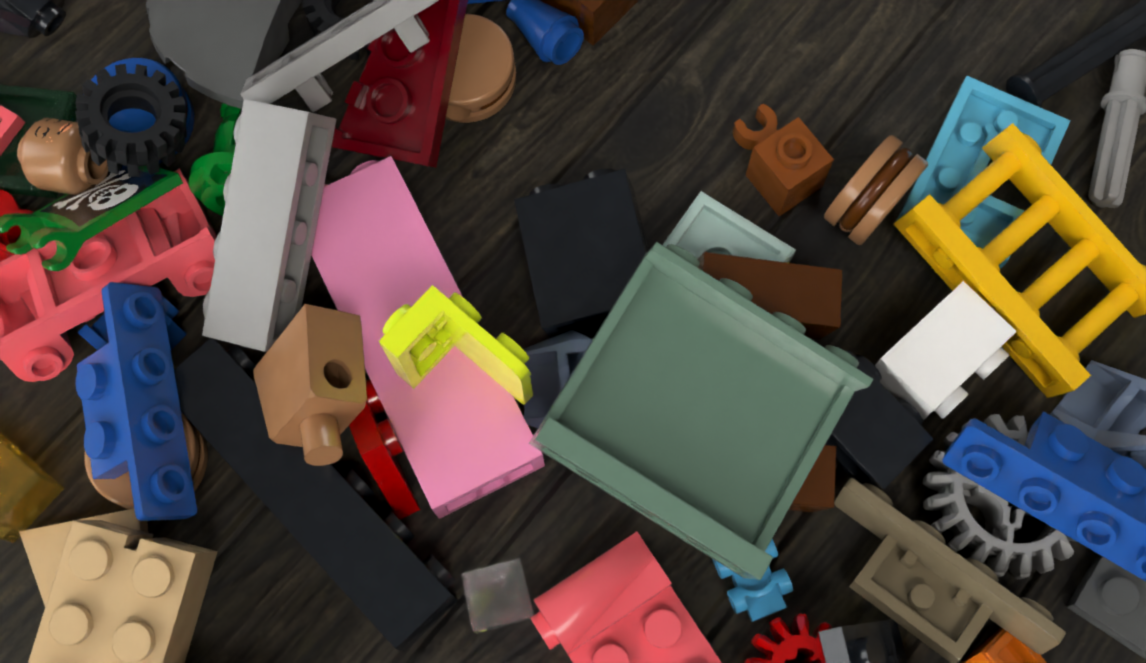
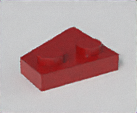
(378, 449)

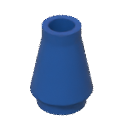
(547, 29)

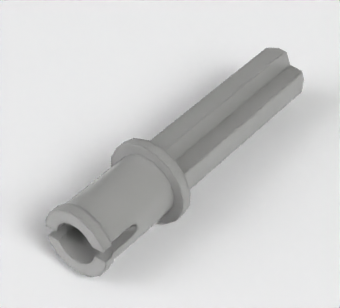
(1119, 129)

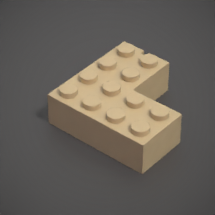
(122, 600)

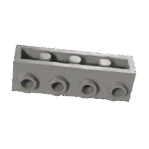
(267, 223)

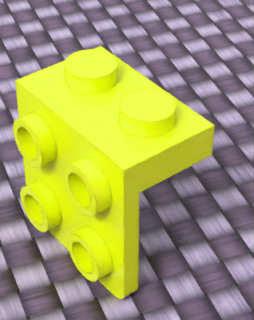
(425, 333)

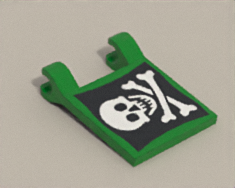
(84, 215)

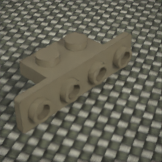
(933, 587)

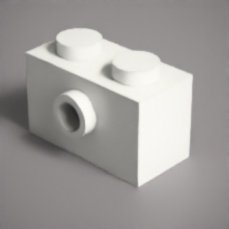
(944, 351)

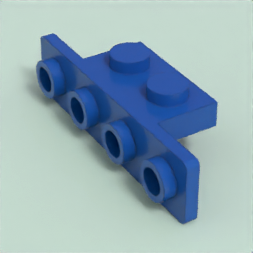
(135, 406)
(1062, 482)

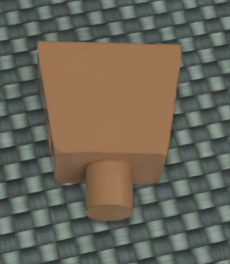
(313, 382)

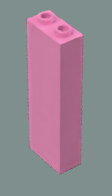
(458, 421)

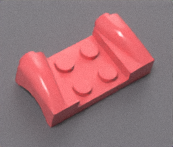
(153, 243)
(621, 612)

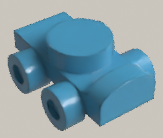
(761, 596)

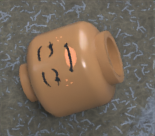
(56, 159)

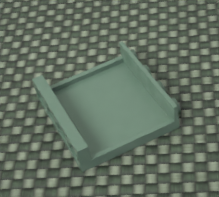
(700, 408)

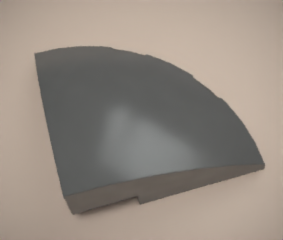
(220, 40)

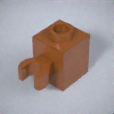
(783, 162)

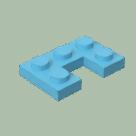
(958, 156)

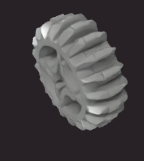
(1001, 521)

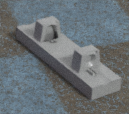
(303, 65)

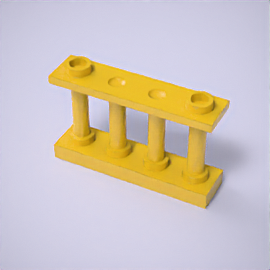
(937, 236)

